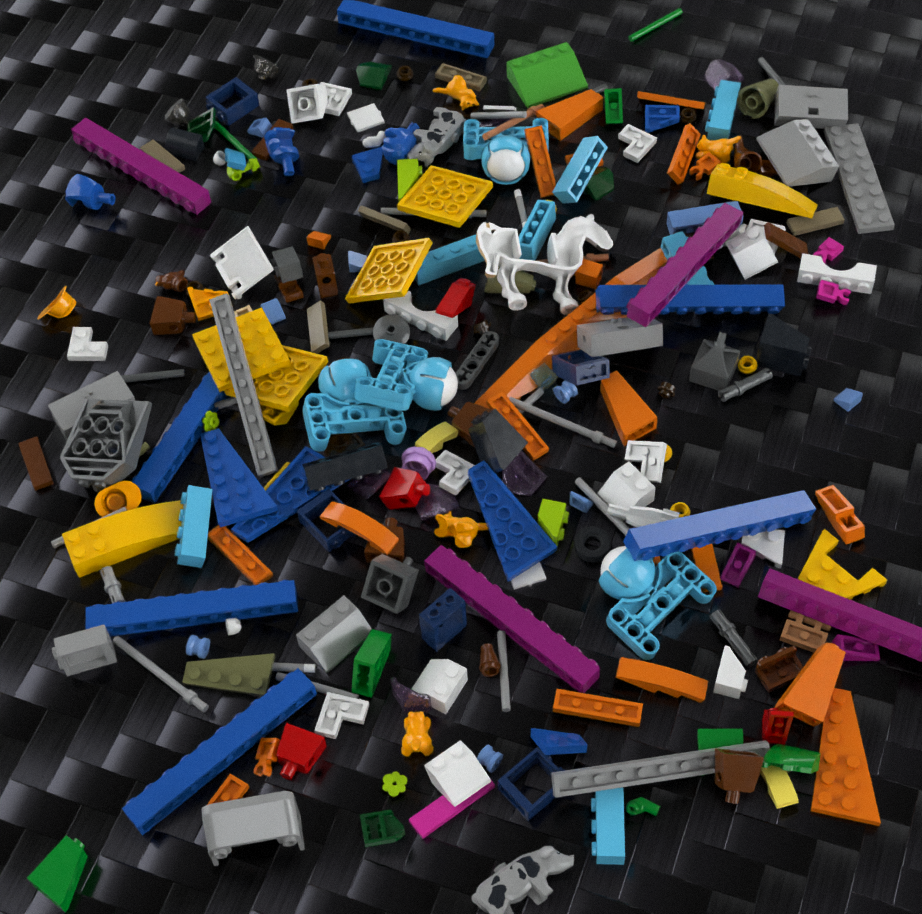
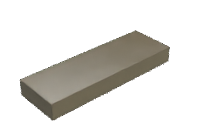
(473, 80)
(158, 152)
(384, 219)
(820, 220)
(318, 327)

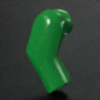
(641, 805)

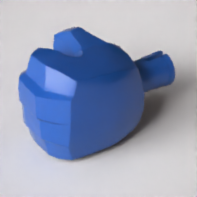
(399, 143)
(281, 148)
(88, 192)

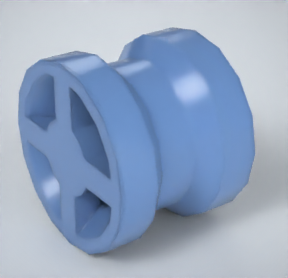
(565, 391)
(198, 646)
(490, 758)

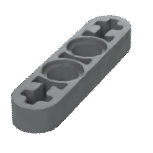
(479, 361)

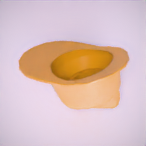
(60, 306)
(117, 496)

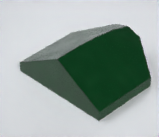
(373, 74)
(203, 124)
(600, 183)
(381, 828)

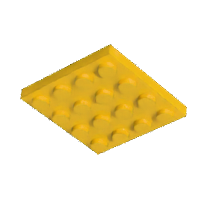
(445, 196)
(389, 271)
(259, 342)
(286, 385)

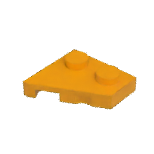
(201, 301)

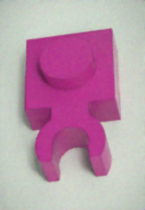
(829, 249)
(830, 293)

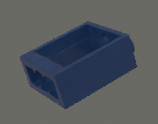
(238, 110)
(580, 367)
(316, 508)
(443, 622)
(514, 796)

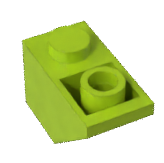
(551, 519)

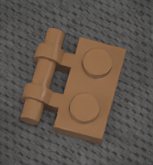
(802, 635)

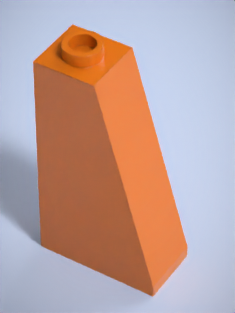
(571, 113)
(627, 409)
(814, 685)

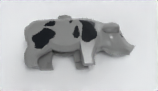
(439, 137)
(520, 879)

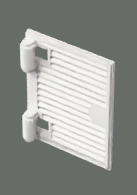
(242, 262)

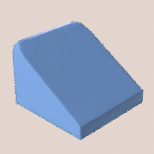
(259, 127)
(356, 261)
(273, 311)
(848, 399)
(580, 502)

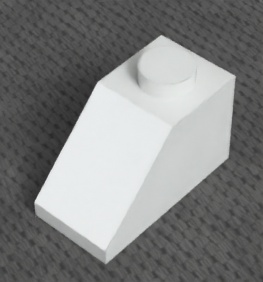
(730, 675)

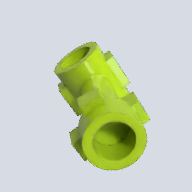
(235, 174)

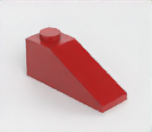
(457, 298)
(776, 725)

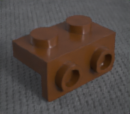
(778, 669)

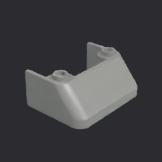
(251, 821)

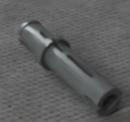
(738, 388)
(728, 631)

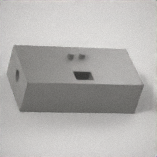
(820, 105)
(618, 336)
(67, 408)

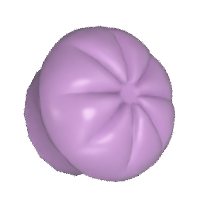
(419, 460)

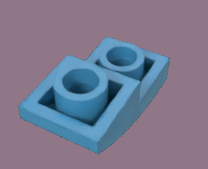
(235, 159)

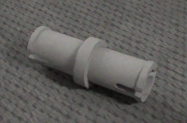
(112, 585)

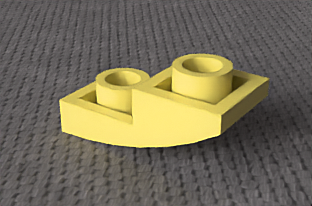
(435, 437)
(779, 786)

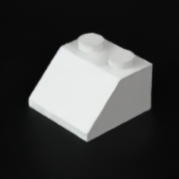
(307, 102)
(751, 252)
(627, 488)
(442, 682)
(457, 773)

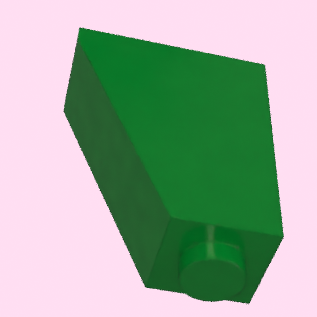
(370, 662)
(60, 872)

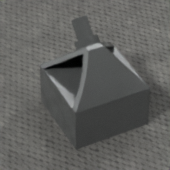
(714, 364)
(390, 583)

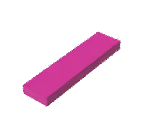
(442, 811)

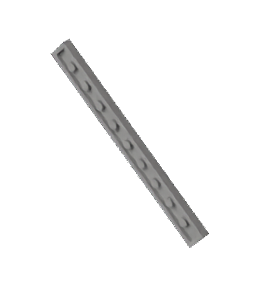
(243, 385)
(643, 770)

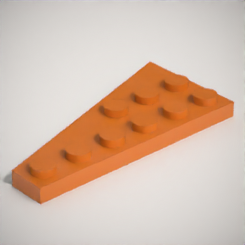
(843, 777)

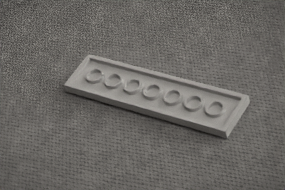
(859, 179)

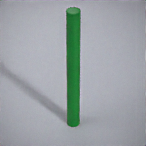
(656, 24)
(233, 140)

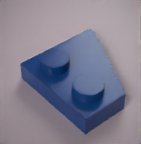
(660, 116)
(369, 164)
(558, 742)

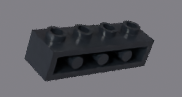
(345, 466)

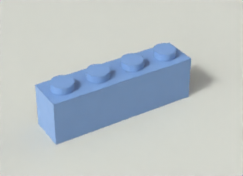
(690, 219)

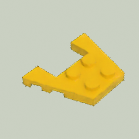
(828, 575)

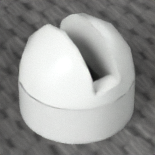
(219, 158)
(233, 626)

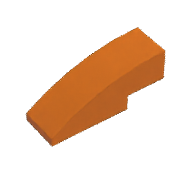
(840, 514)

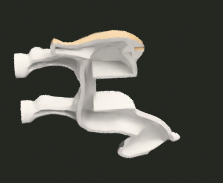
(563, 256)

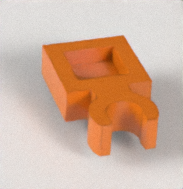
(704, 165)
(266, 755)

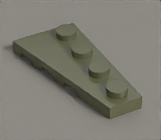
(234, 674)

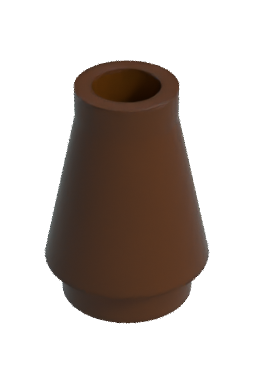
(488, 661)

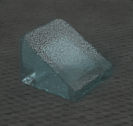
(543, 377)

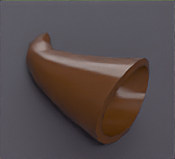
(746, 158)

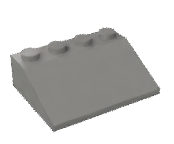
(798, 154)

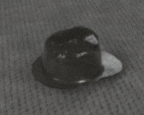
(264, 68)
(178, 113)

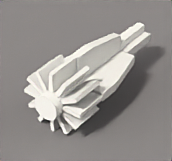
(641, 516)

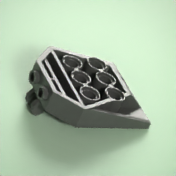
(105, 441)

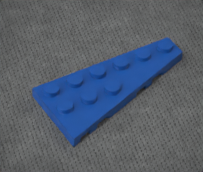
(233, 485)
(289, 494)
(513, 530)

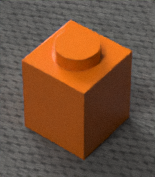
(589, 274)

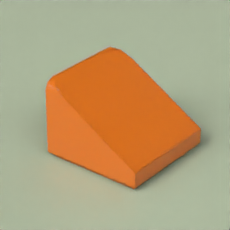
(318, 239)

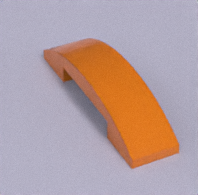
(361, 525)

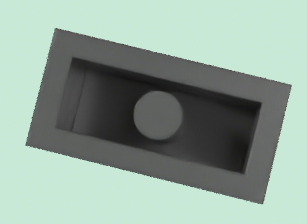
(286, 264)

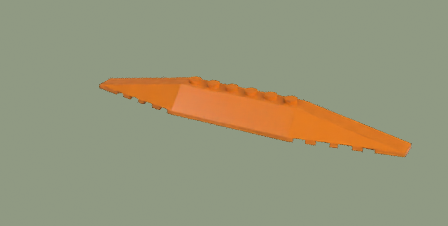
(563, 335)

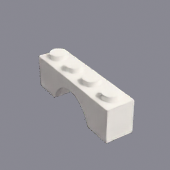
(857, 279)
(428, 321)

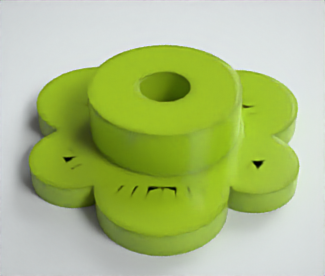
(210, 421)
(389, 781)

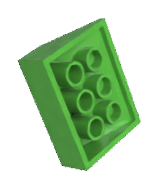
(546, 75)

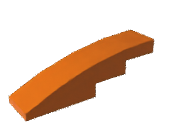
(661, 678)

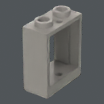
(84, 650)

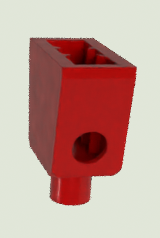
(404, 489)
(298, 750)

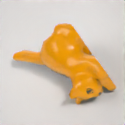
(458, 90)
(719, 148)
(462, 529)
(416, 734)

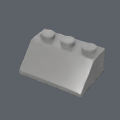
(334, 634)

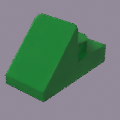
(613, 106)

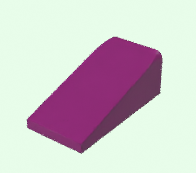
(738, 565)
(857, 648)

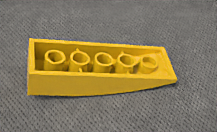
(758, 190)
(122, 536)

